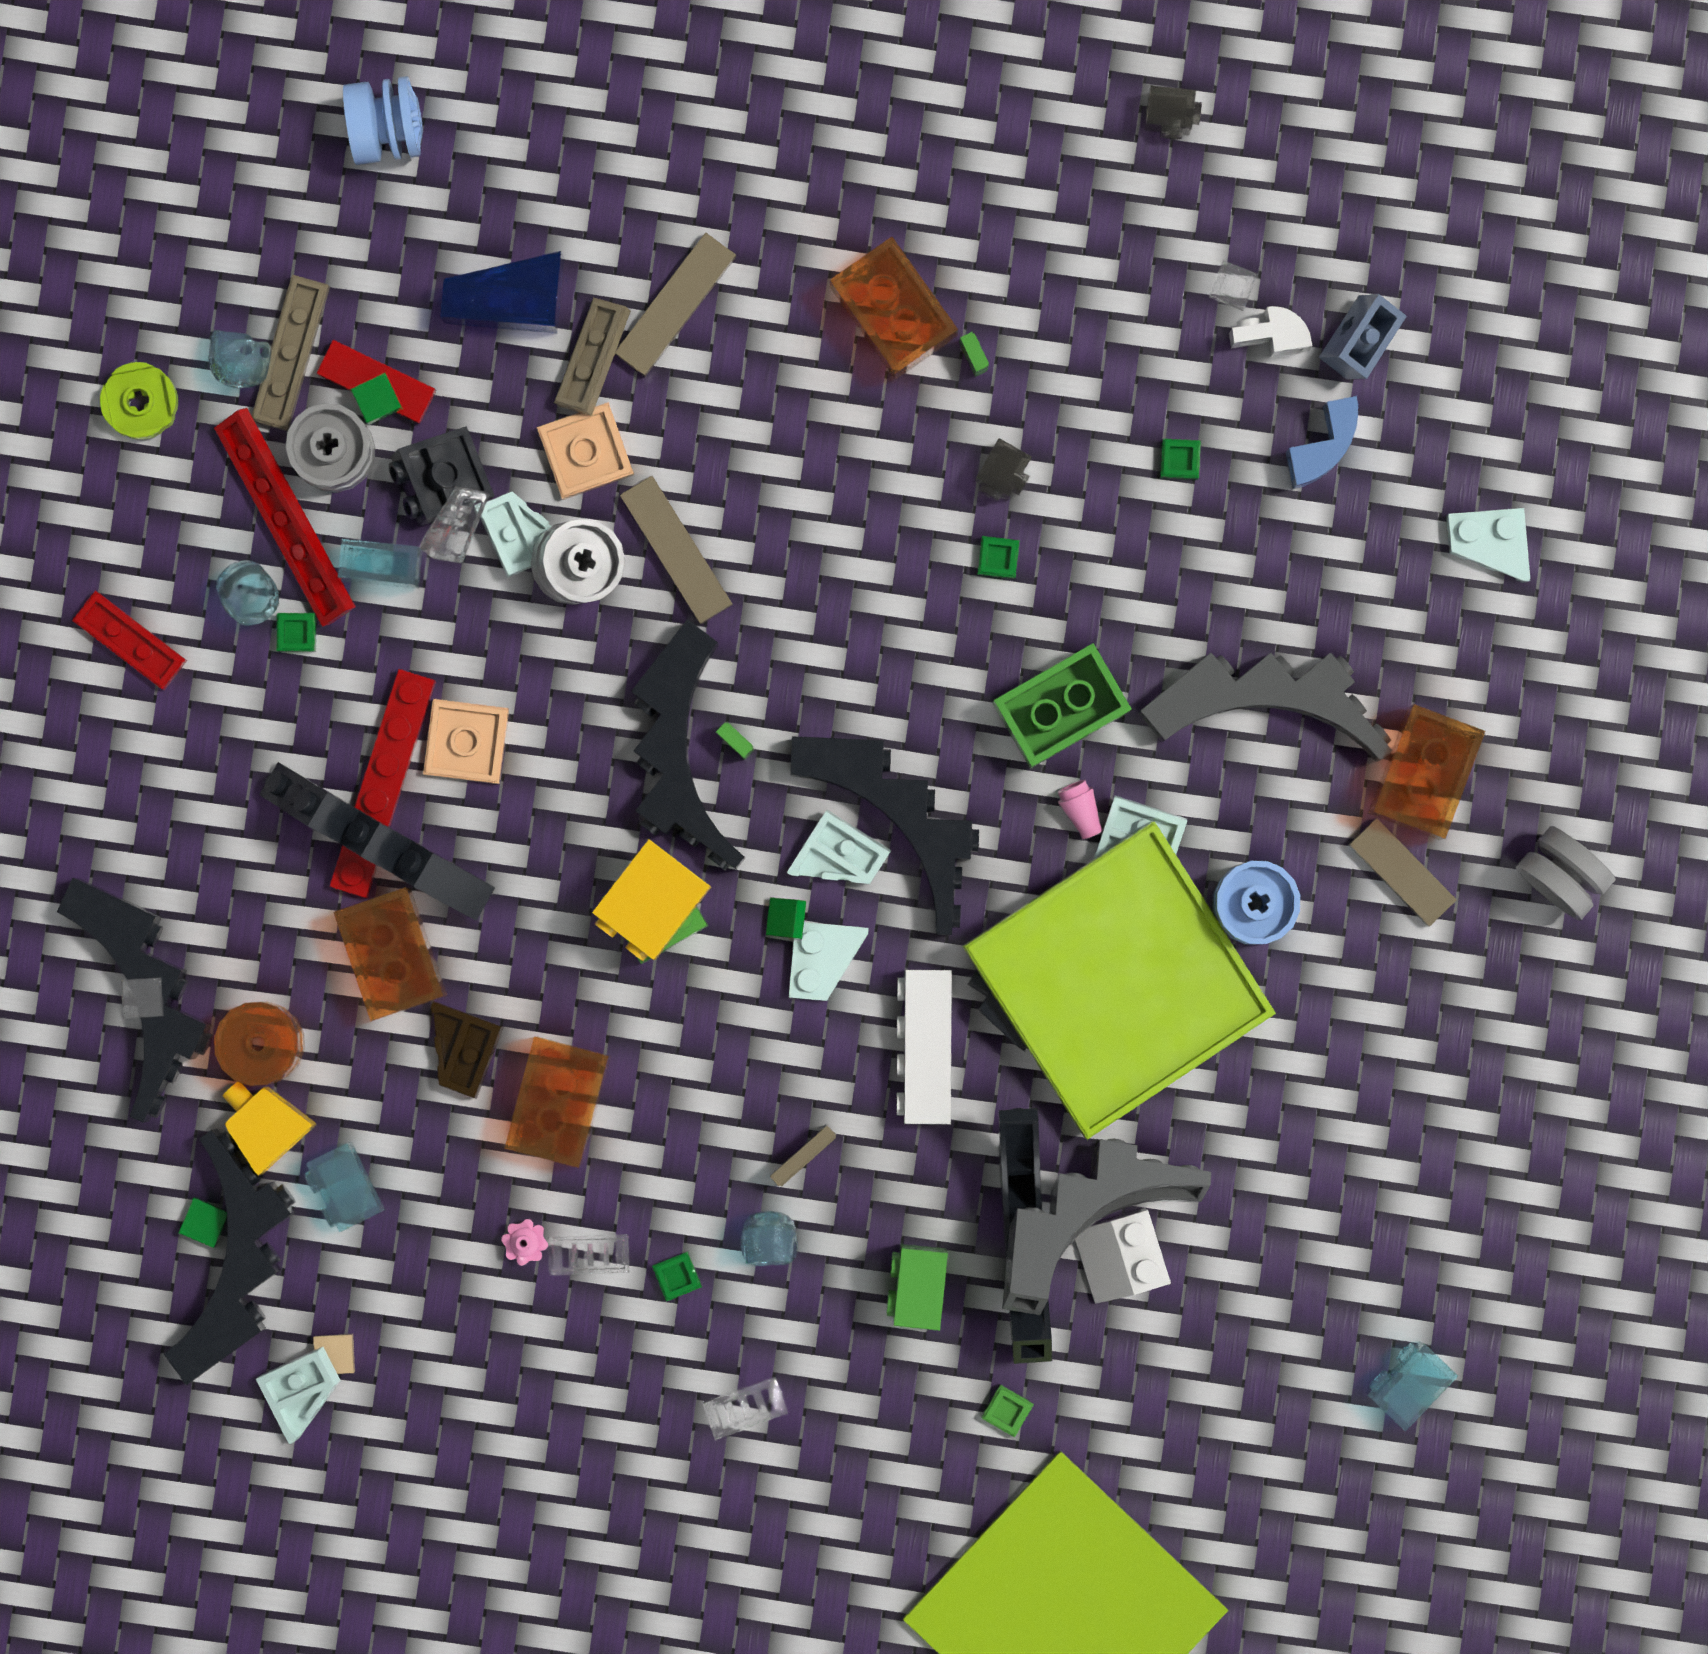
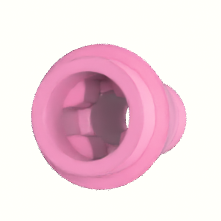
(1080, 806)

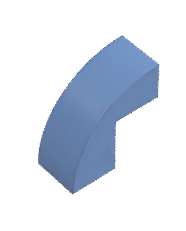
(1314, 460)

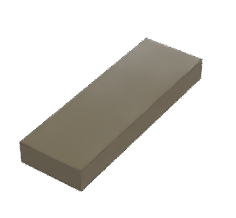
(592, 356)
(1402, 872)

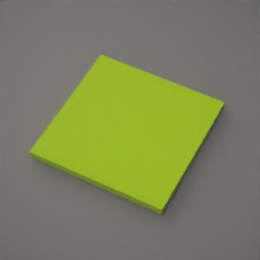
(1119, 980)
(1065, 1578)

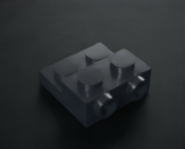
(434, 469)

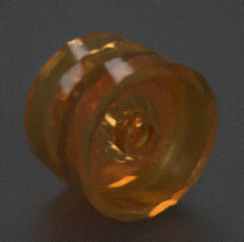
(282, 1046)

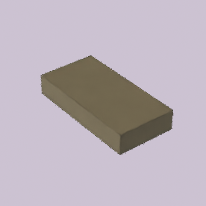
(803, 1156)

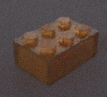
(893, 308)
(1426, 772)
(390, 954)
(557, 1101)

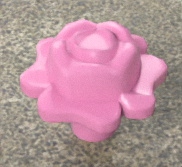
(524, 1242)

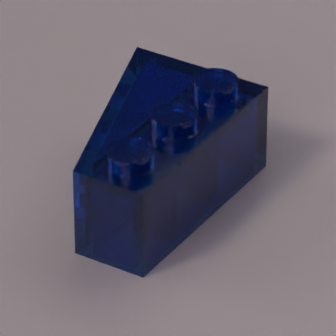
(507, 296)

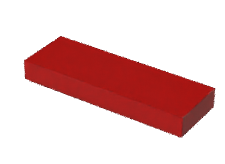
(351, 368)
(129, 640)

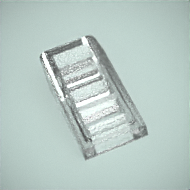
(448, 544)
(555, 1254)
(710, 1407)

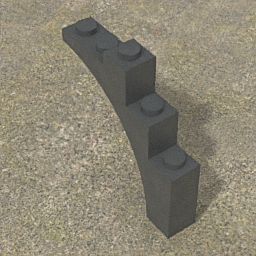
(1269, 684)
(1077, 1203)

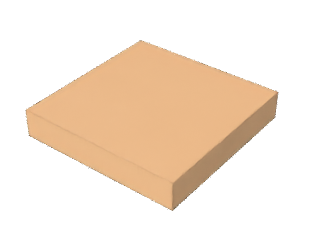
(585, 451)
(466, 741)

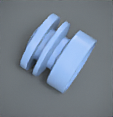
(382, 120)

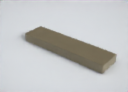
(675, 304)
(290, 352)
(676, 550)

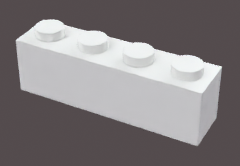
(927, 1047)

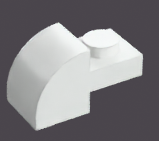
(1282, 330)

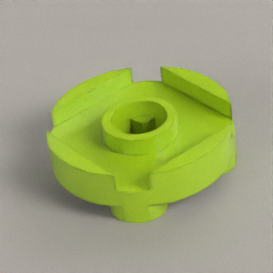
(121, 388)

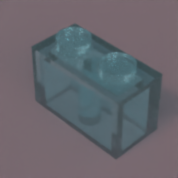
(380, 563)
(343, 1187)
(1411, 1384)

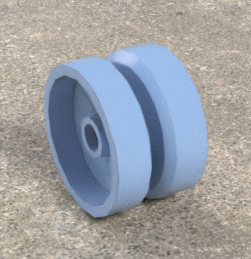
(1278, 897)

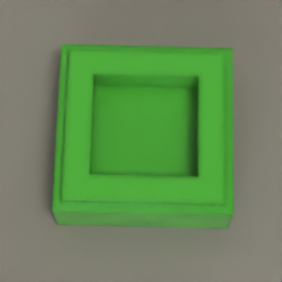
(974, 354)
(735, 740)
(1007, 1410)

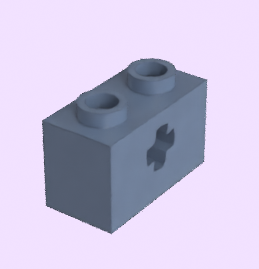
(1362, 336)

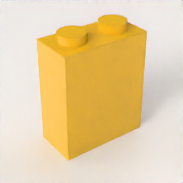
(650, 901)

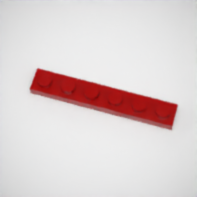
(284, 517)
(386, 772)

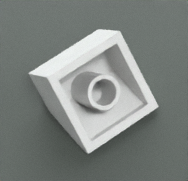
(1122, 1256)

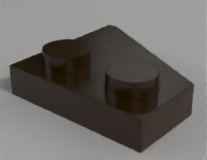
(463, 1048)

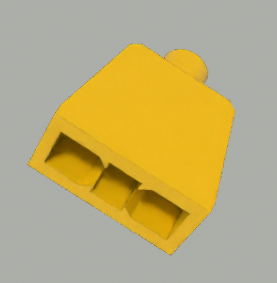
(264, 1125)

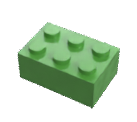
(1061, 706)

